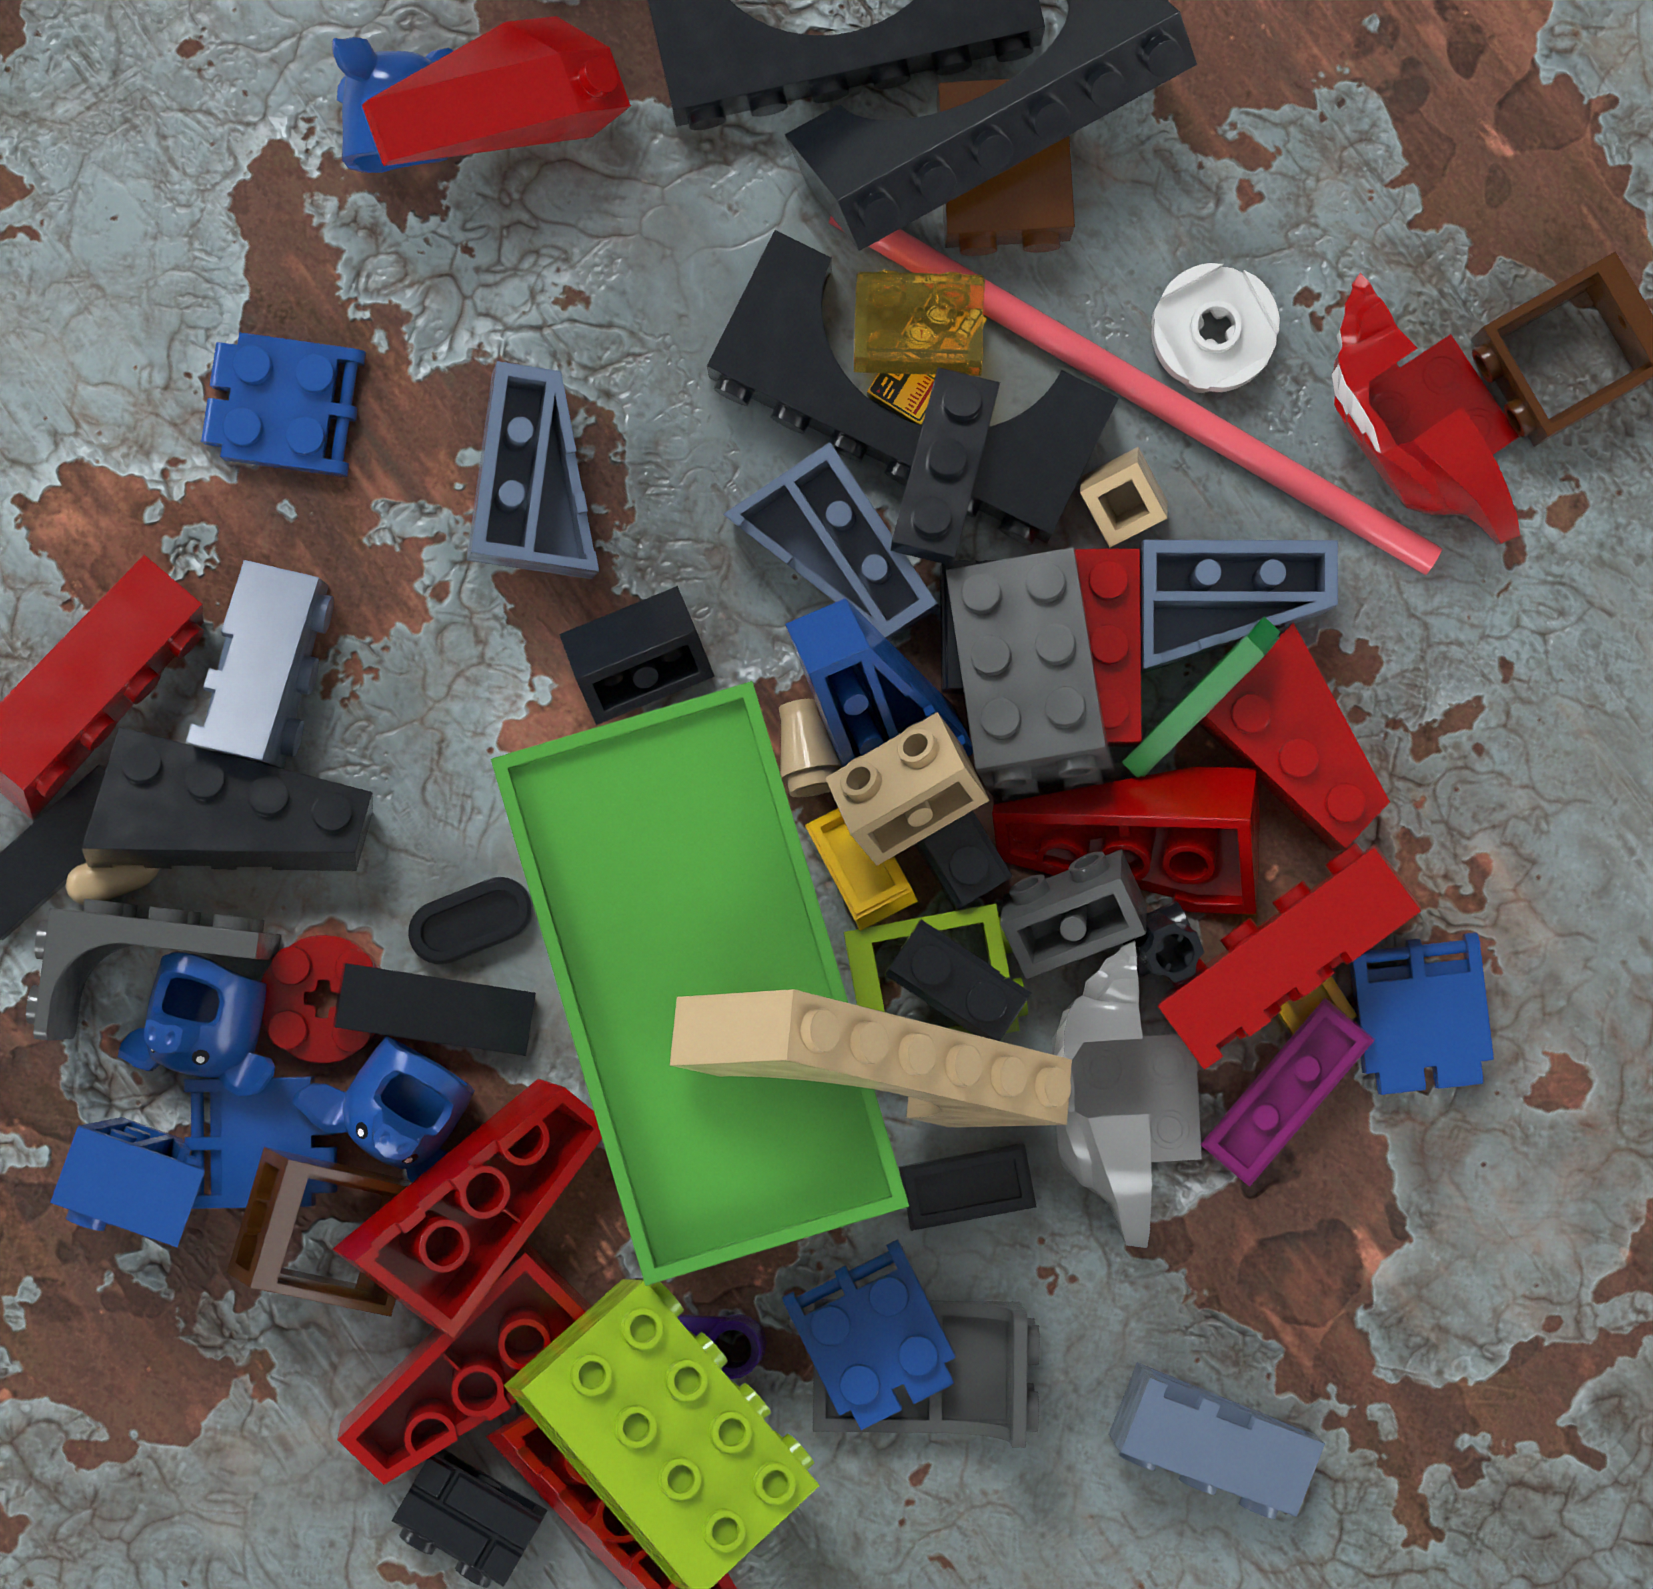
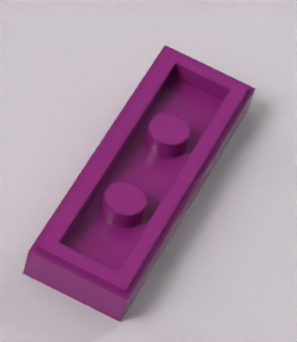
(1287, 1091)

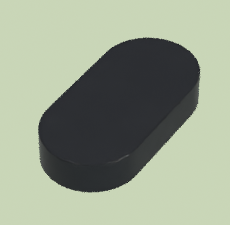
(470, 920)

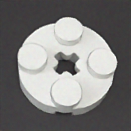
(1225, 293)

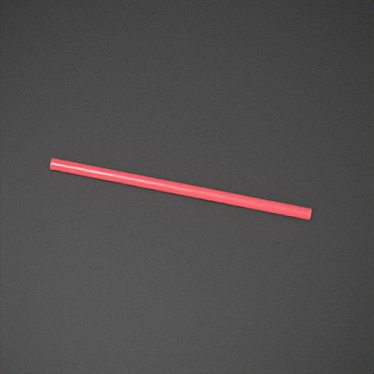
(1173, 408)

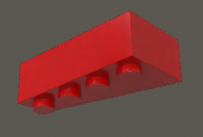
(579, 1505)

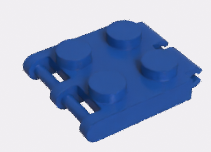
(281, 403)
(1423, 1015)
(241, 1131)
(874, 1338)

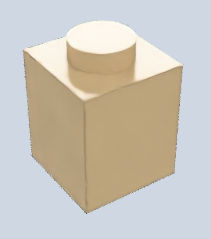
(1124, 497)

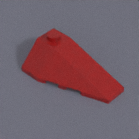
(500, 92)
(1180, 831)

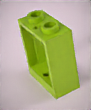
(863, 962)

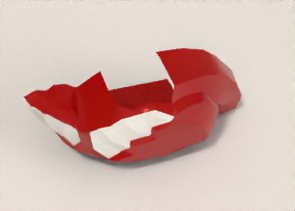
(1424, 423)

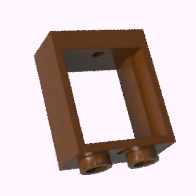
(1624, 315)
(270, 1222)

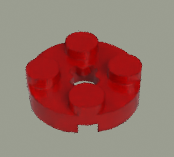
(286, 1010)

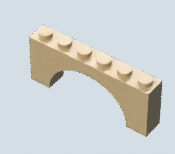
(809, 1037)

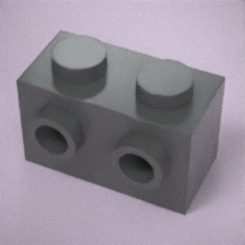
(1073, 912)

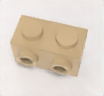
(906, 789)

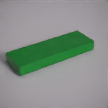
(1202, 697)

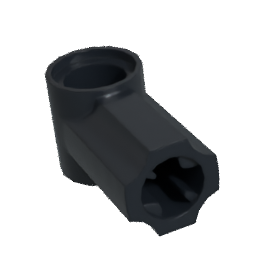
(1168, 945)

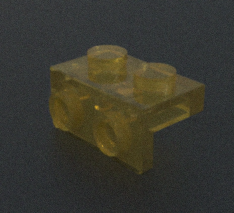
(918, 322)

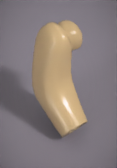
(107, 883)

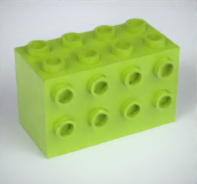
(664, 1433)

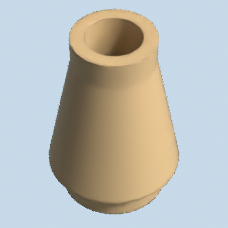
(805, 749)

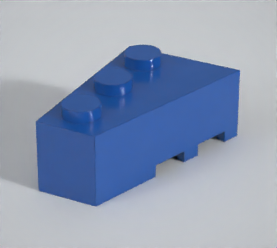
(863, 682)
(129, 1180)

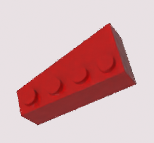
(92, 682)
(1289, 951)
(476, 1207)
(460, 1380)

